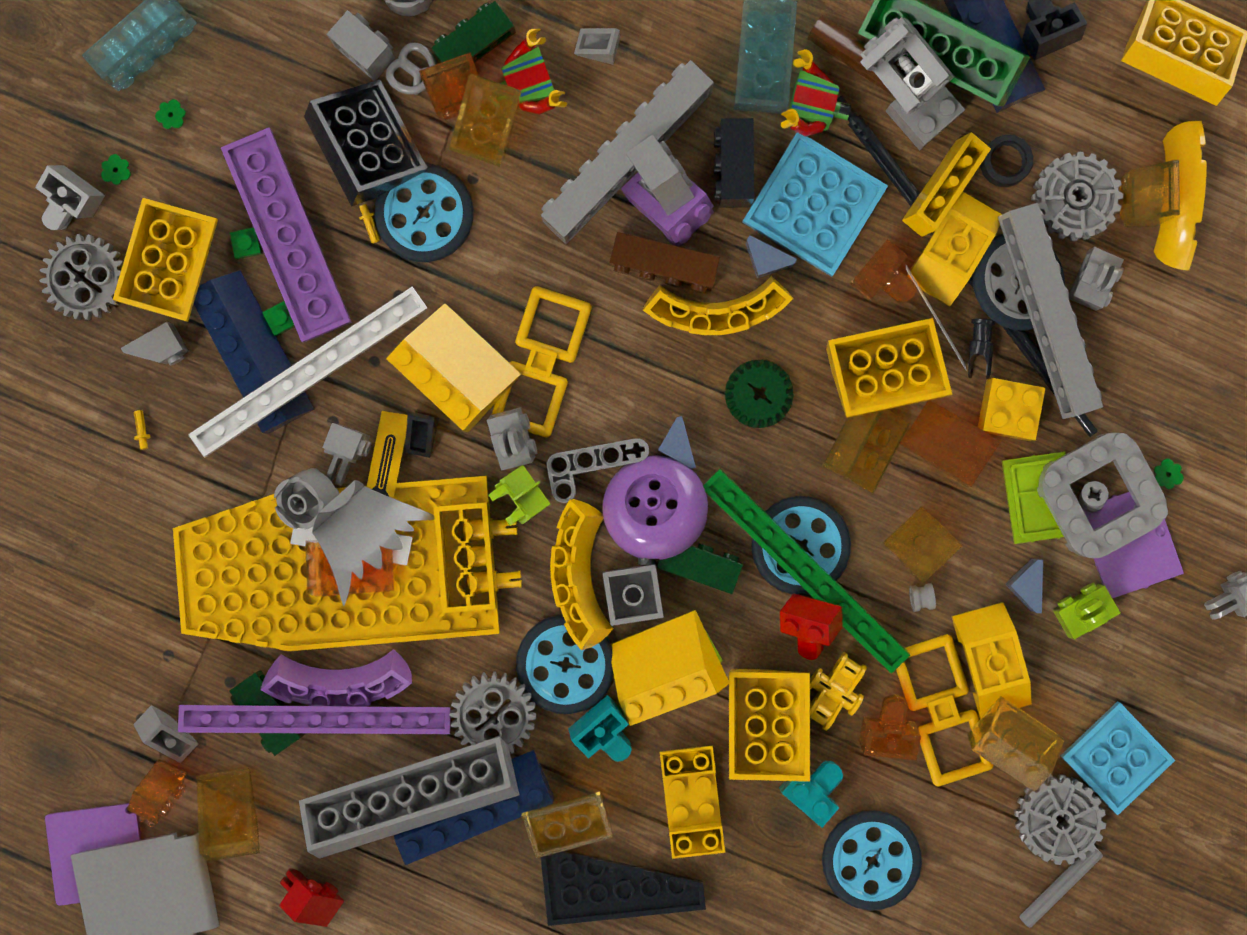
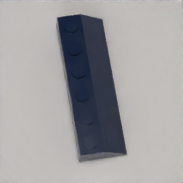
(995, 21)
(246, 342)
(439, 835)

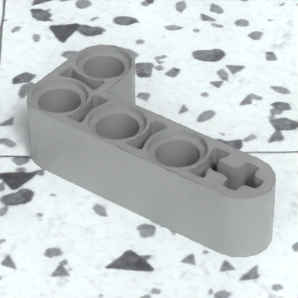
(598, 463)

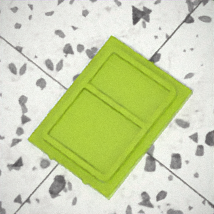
(1028, 511)

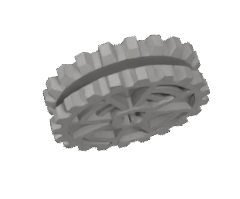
(1095, 188)
(1054, 839)

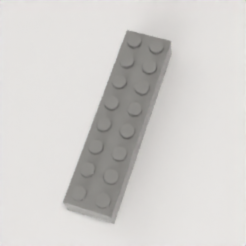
(612, 168)
(408, 798)

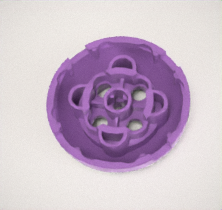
(675, 527)

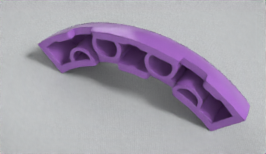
(343, 687)

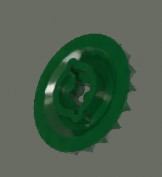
(740, 395)

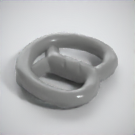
(409, 67)

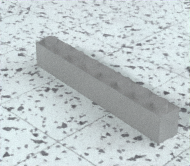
(1050, 311)

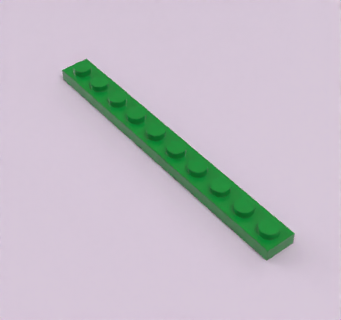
(805, 569)

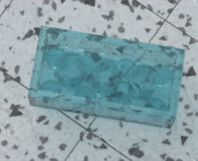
(139, 41)
(765, 55)

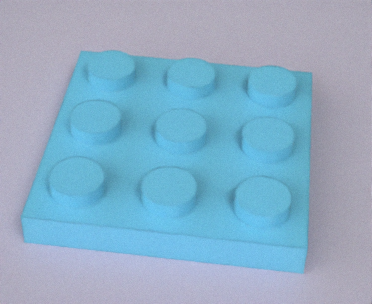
(1117, 758)

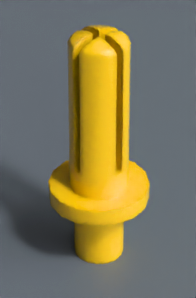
(369, 223)
(142, 436)

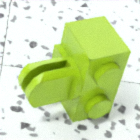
(1086, 610)

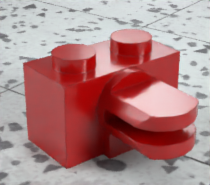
(812, 622)
(309, 900)

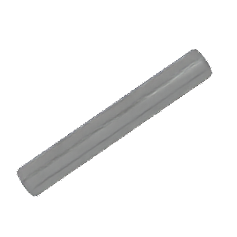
(1059, 888)

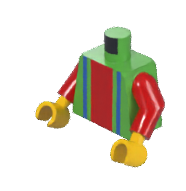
(527, 72)
(813, 99)

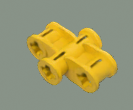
(840, 683)

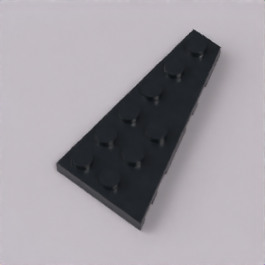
(599, 889)

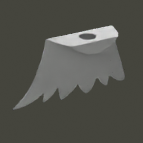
(356, 526)

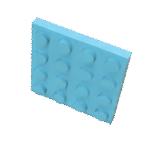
(815, 204)

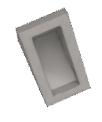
(598, 44)

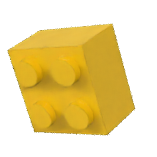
(1011, 409)

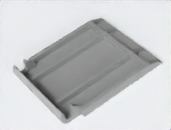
(146, 887)

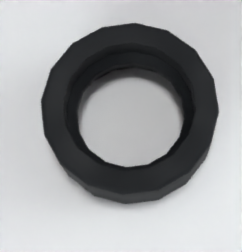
(1026, 155)

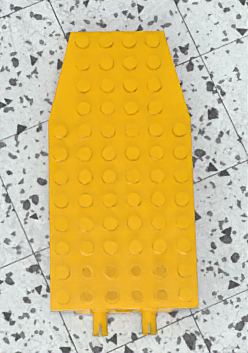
(250, 584)

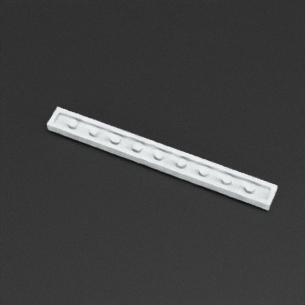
(307, 372)

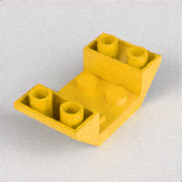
(955, 249)
(993, 657)
(692, 802)

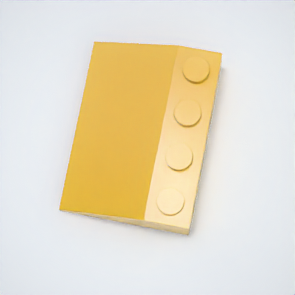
(1186, 48)
(165, 259)
(454, 367)
(888, 368)
(666, 668)
(769, 725)

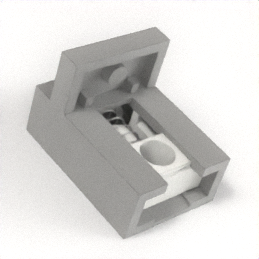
(891, 46)

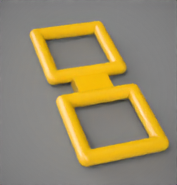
(543, 356)
(941, 710)

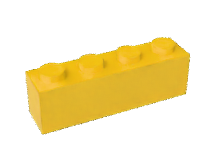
(946, 184)

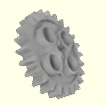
(69, 296)
(476, 698)

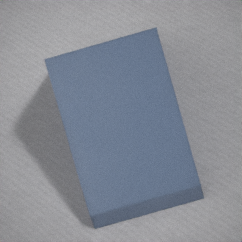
(767, 258)
(677, 444)
(1028, 585)

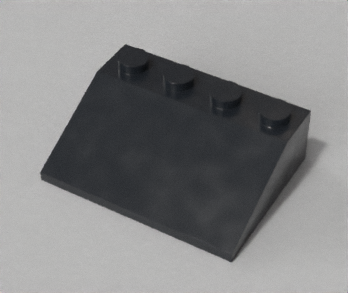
(364, 141)

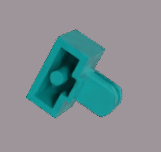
(602, 730)
(813, 795)

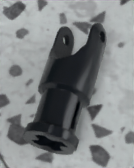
(981, 344)

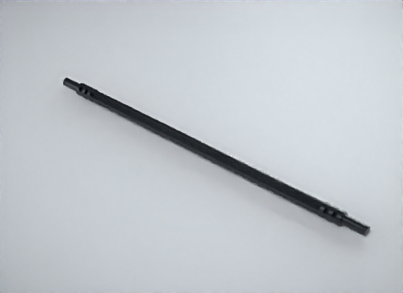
(910, 194)

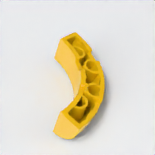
(1176, 236)
(718, 317)
(572, 574)

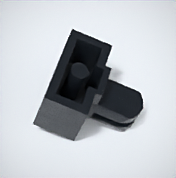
(1052, 27)

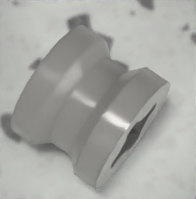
(1092, 502)
(922, 597)

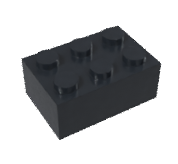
(734, 163)

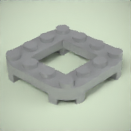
(1067, 512)

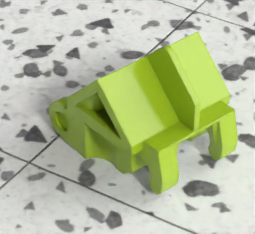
(523, 492)

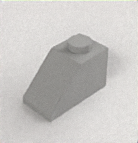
(159, 345)
(161, 733)

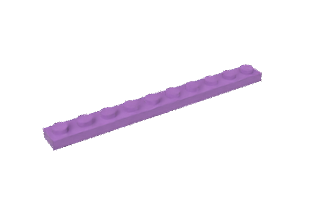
(313, 719)

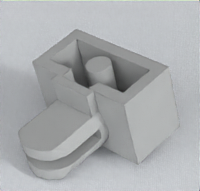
(67, 197)
(1096, 279)
(511, 438)
(346, 445)
(1232, 599)

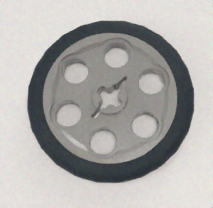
(986, 284)

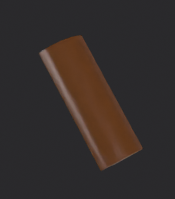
(844, 47)

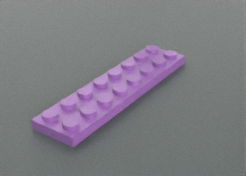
(286, 235)

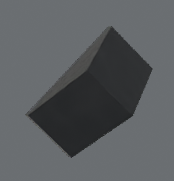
(420, 434)

